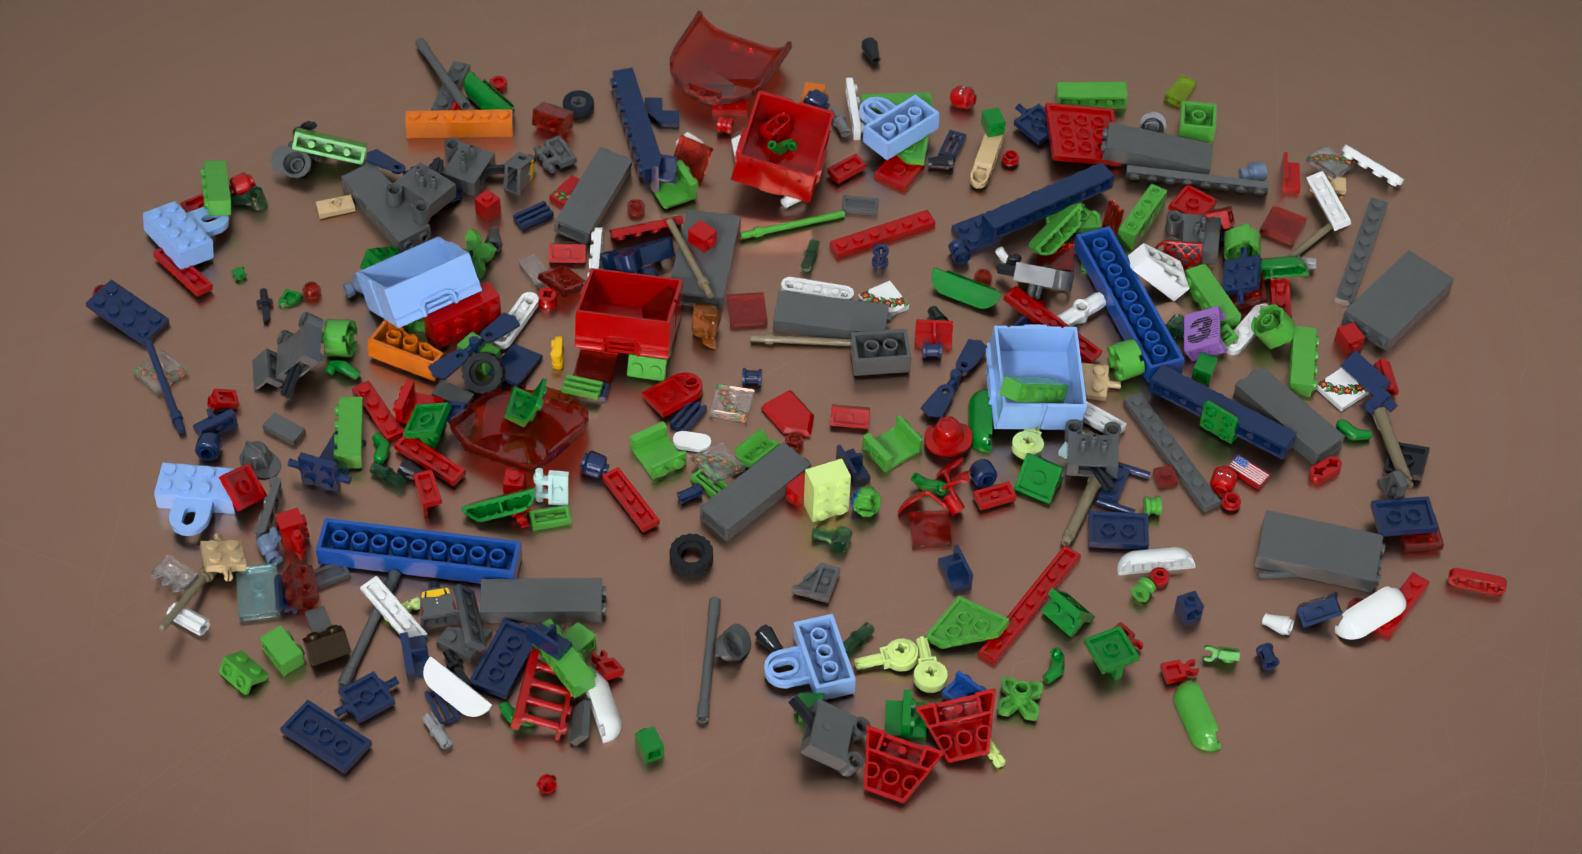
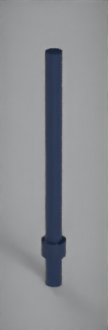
(176, 415)

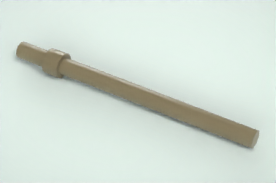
(703, 282)
(769, 338)

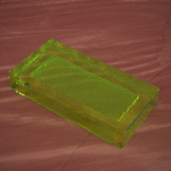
(1180, 90)

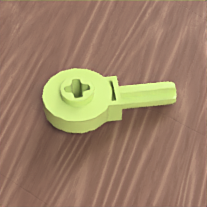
(1028, 442)
(898, 655)
(929, 674)

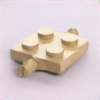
(1097, 381)
(223, 556)

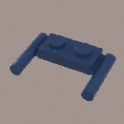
(1110, 500)

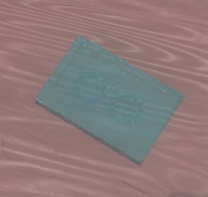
(257, 592)

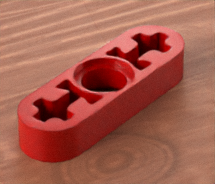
(1489, 583)

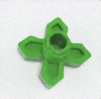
(478, 252)
(1019, 697)

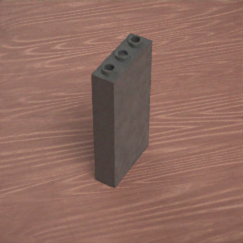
(714, 264)
(1398, 300)
(1320, 551)

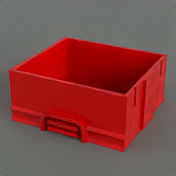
(794, 171)
(612, 315)

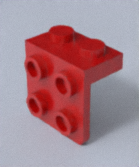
(408, 399)

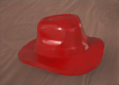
(948, 437)

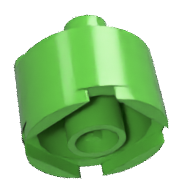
(1241, 237)
(1273, 326)
(339, 338)
(1125, 359)

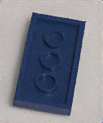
(127, 312)
(502, 660)
(326, 736)

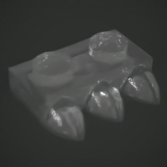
(176, 573)

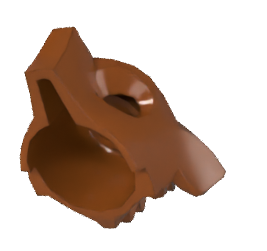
(706, 323)

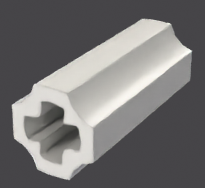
(191, 620)

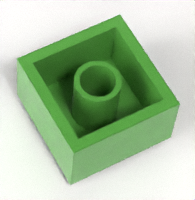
(1197, 121)

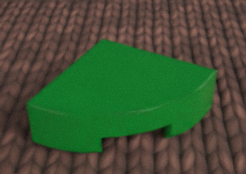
(290, 298)

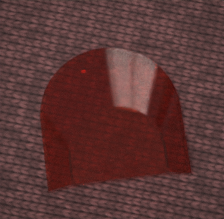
(721, 66)
(488, 434)

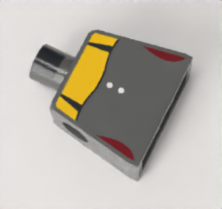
(518, 172)
(437, 607)

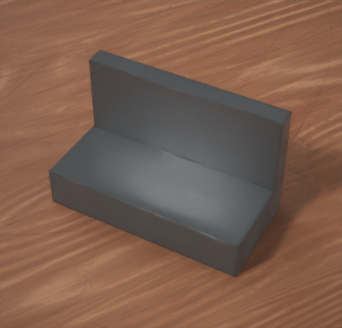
(265, 369)

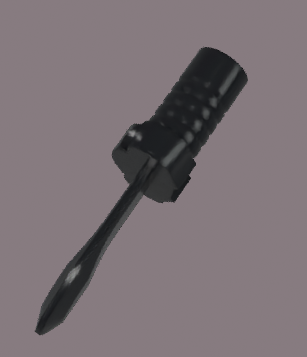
(306, 125)
(264, 302)
(455, 665)

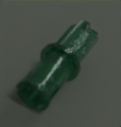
(810, 255)
(387, 474)
(857, 637)

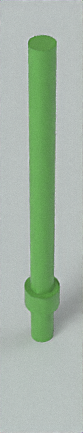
(760, 231)

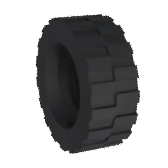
(469, 372)
(691, 569)

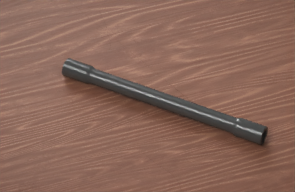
(460, 98)
(349, 671)
(703, 704)

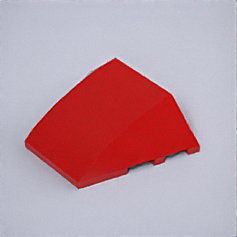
(961, 725)
(896, 765)

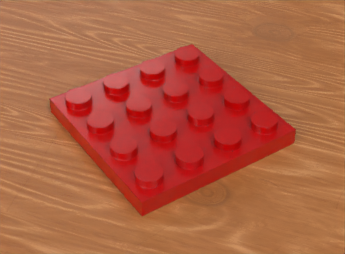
(1077, 132)

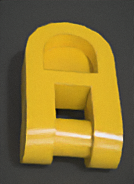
(557, 352)

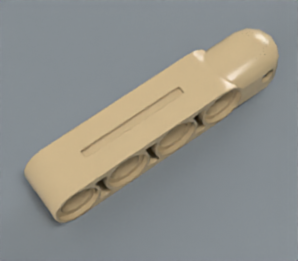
(986, 160)

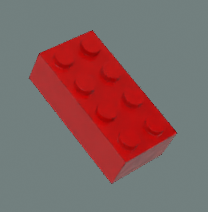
(462, 318)

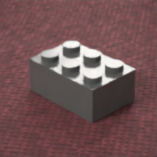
(880, 352)

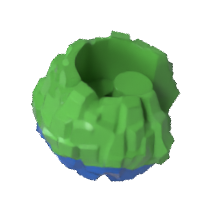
(866, 501)

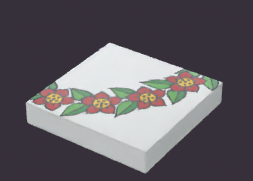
(885, 294)
(1341, 389)

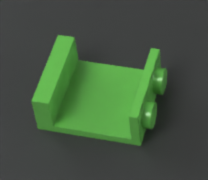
(894, 445)
(656, 451)

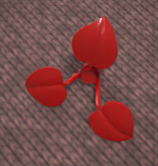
(952, 500)

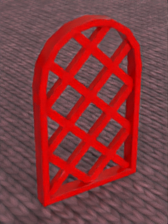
(1199, 245)

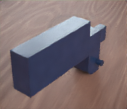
(1371, 380)

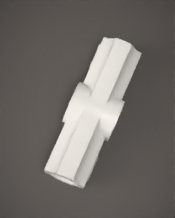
(1082, 309)

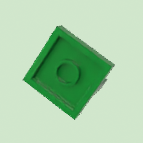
(427, 423)
(1039, 478)
(1066, 612)
(1111, 651)
(904, 720)

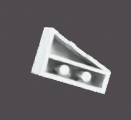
(1159, 270)

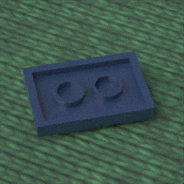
(1404, 516)
(1118, 530)

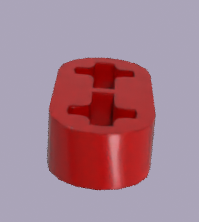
(1326, 471)

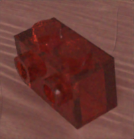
(552, 118)
(300, 586)

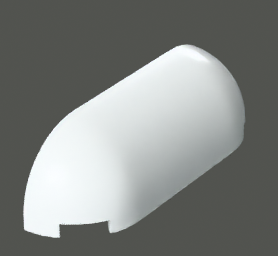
(1146, 560)
(1371, 613)
(454, 689)
(604, 709)

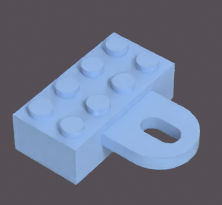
(898, 125)
(184, 234)
(192, 489)
(816, 659)

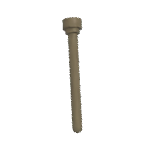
(1314, 238)
(204, 577)

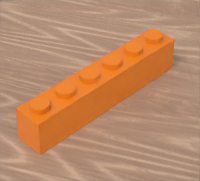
(459, 123)

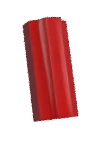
(1385, 368)

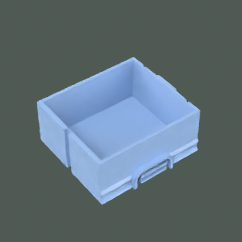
(418, 281)
(1035, 353)

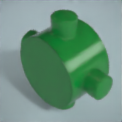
(239, 273)

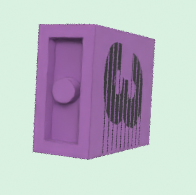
(1203, 333)

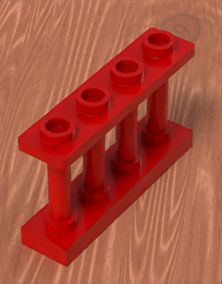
(525, 698)

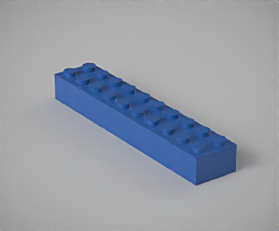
(1127, 300)
(417, 551)

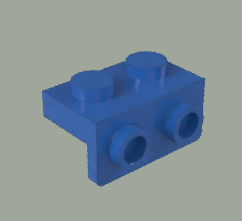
(961, 687)

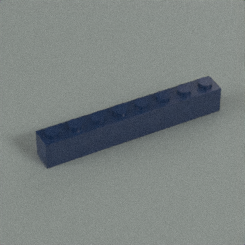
(636, 120)
(1047, 201)
(1251, 425)

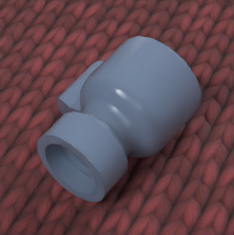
(1255, 171)
(352, 288)
(269, 546)

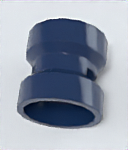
(959, 251)

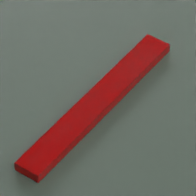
(1031, 604)

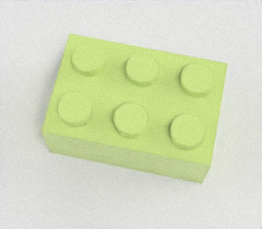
(827, 490)

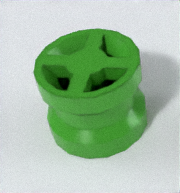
(1152, 505)
(1143, 589)

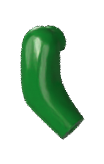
(782, 147)
(342, 367)
(1352, 432)
(383, 448)
(932, 486)
(1057, 665)
(508, 712)

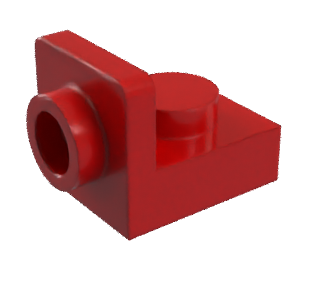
(222, 399)

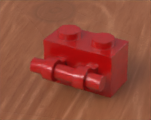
(293, 531)

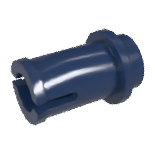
(690, 493)

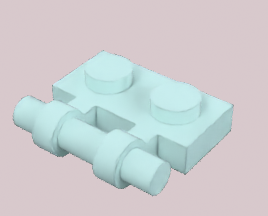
(557, 487)

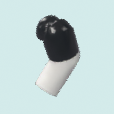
(1007, 259)

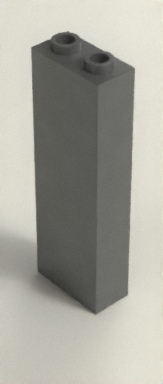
(1155, 149)
(593, 195)
(397, 224)
(827, 315)
(1271, 398)
(753, 491)
(542, 599)

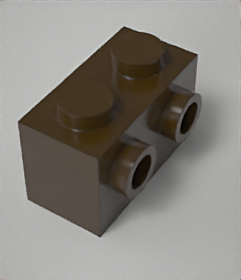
(326, 645)

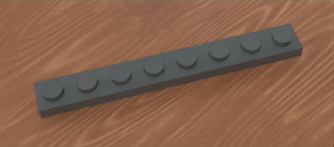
(1204, 180)
(1361, 252)
(1172, 452)

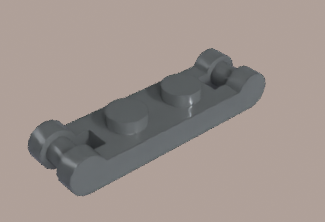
(271, 506)

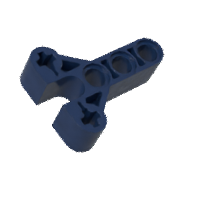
(634, 258)

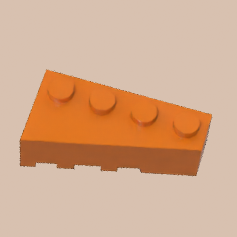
(402, 350)

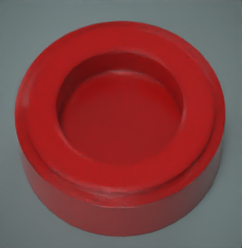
(499, 83)

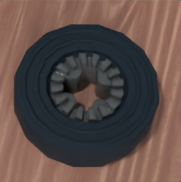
(579, 97)

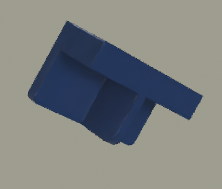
(663, 170)
(216, 423)
(854, 464)
(956, 570)
(1319, 609)
(548, 640)
(414, 654)

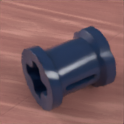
(884, 260)
(932, 349)
(745, 379)
(1267, 656)

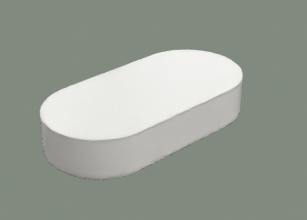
(691, 441)

